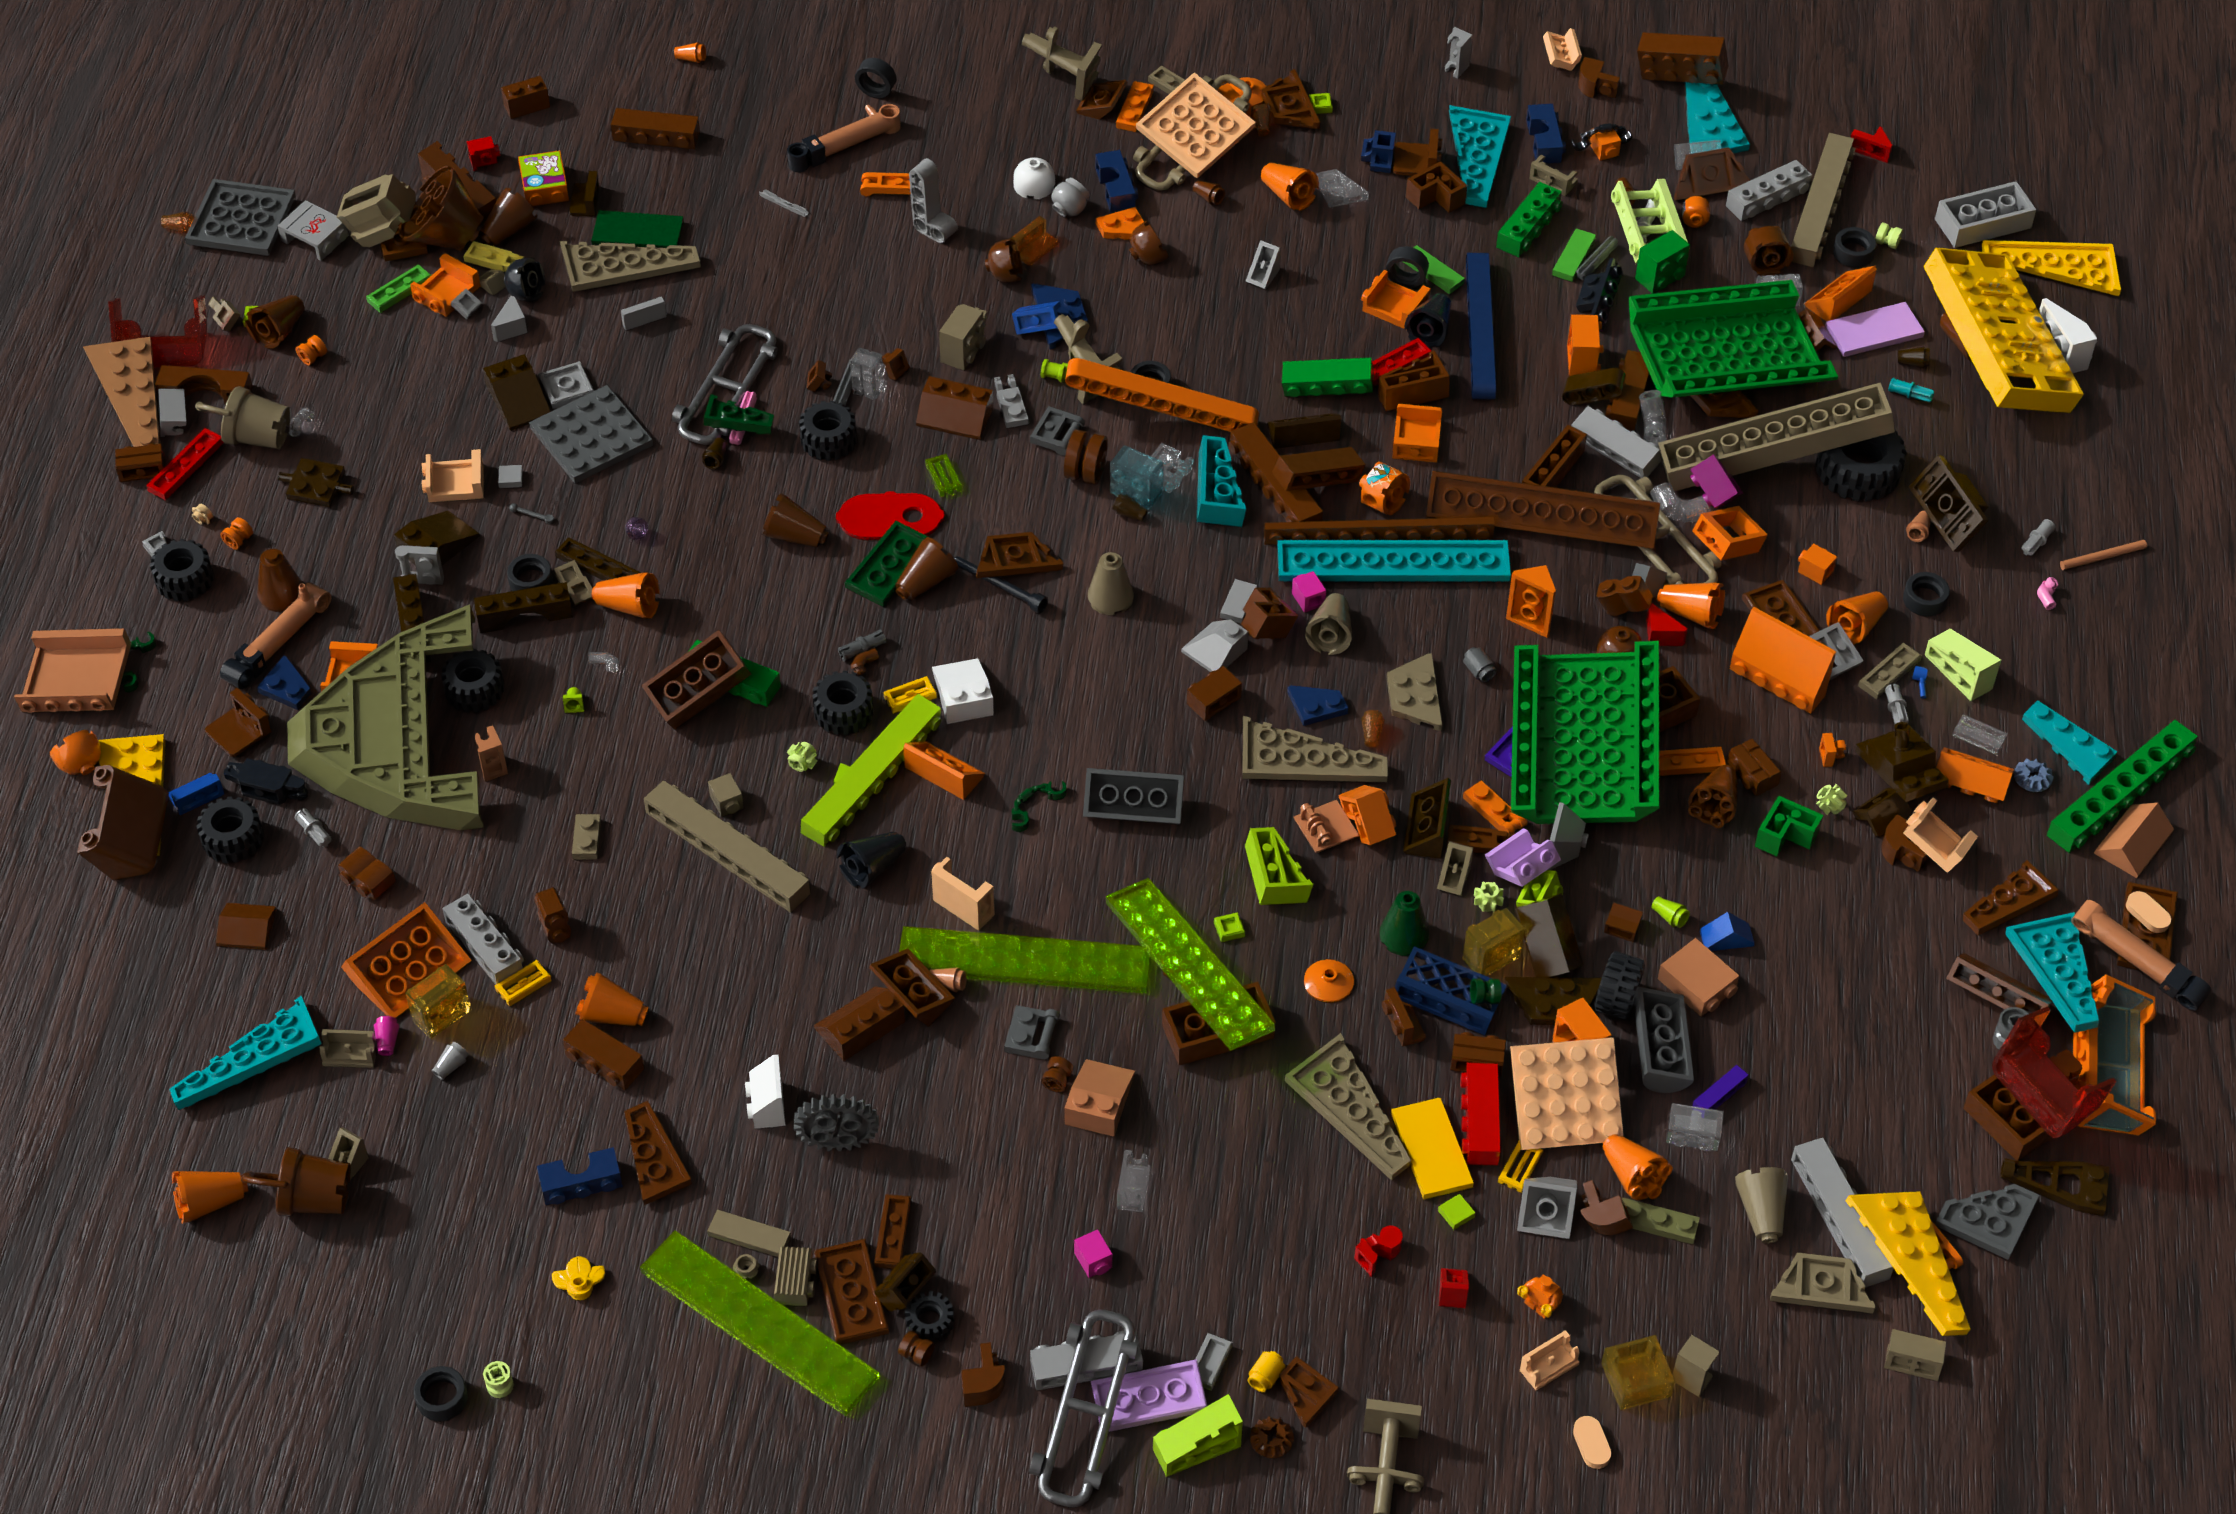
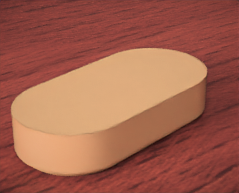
(2148, 912)
(1592, 1442)

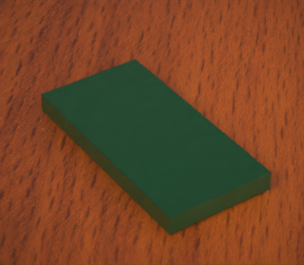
(637, 229)
(884, 564)

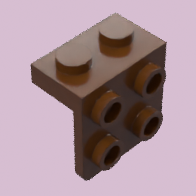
(1416, 157)
(239, 726)

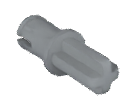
(2038, 537)
(1896, 704)
(313, 828)

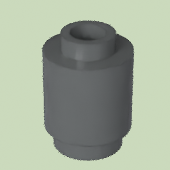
(1480, 664)

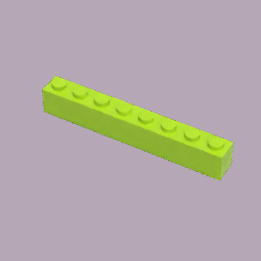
(870, 771)

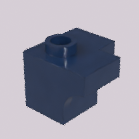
(1379, 151)

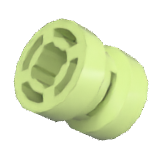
(1888, 235)
(498, 1379)

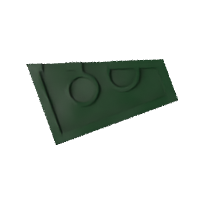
(732, 417)

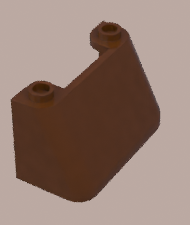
(128, 824)

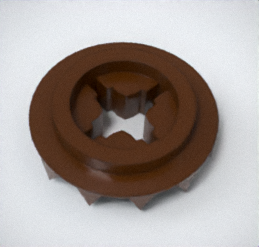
(1276, 1447)

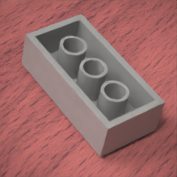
(1985, 214)

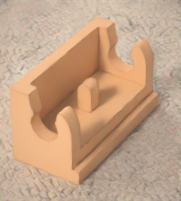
(1549, 1361)

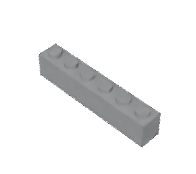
(1829, 1190)

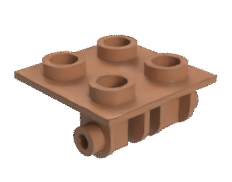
(1325, 825)

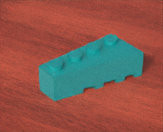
(1218, 491)

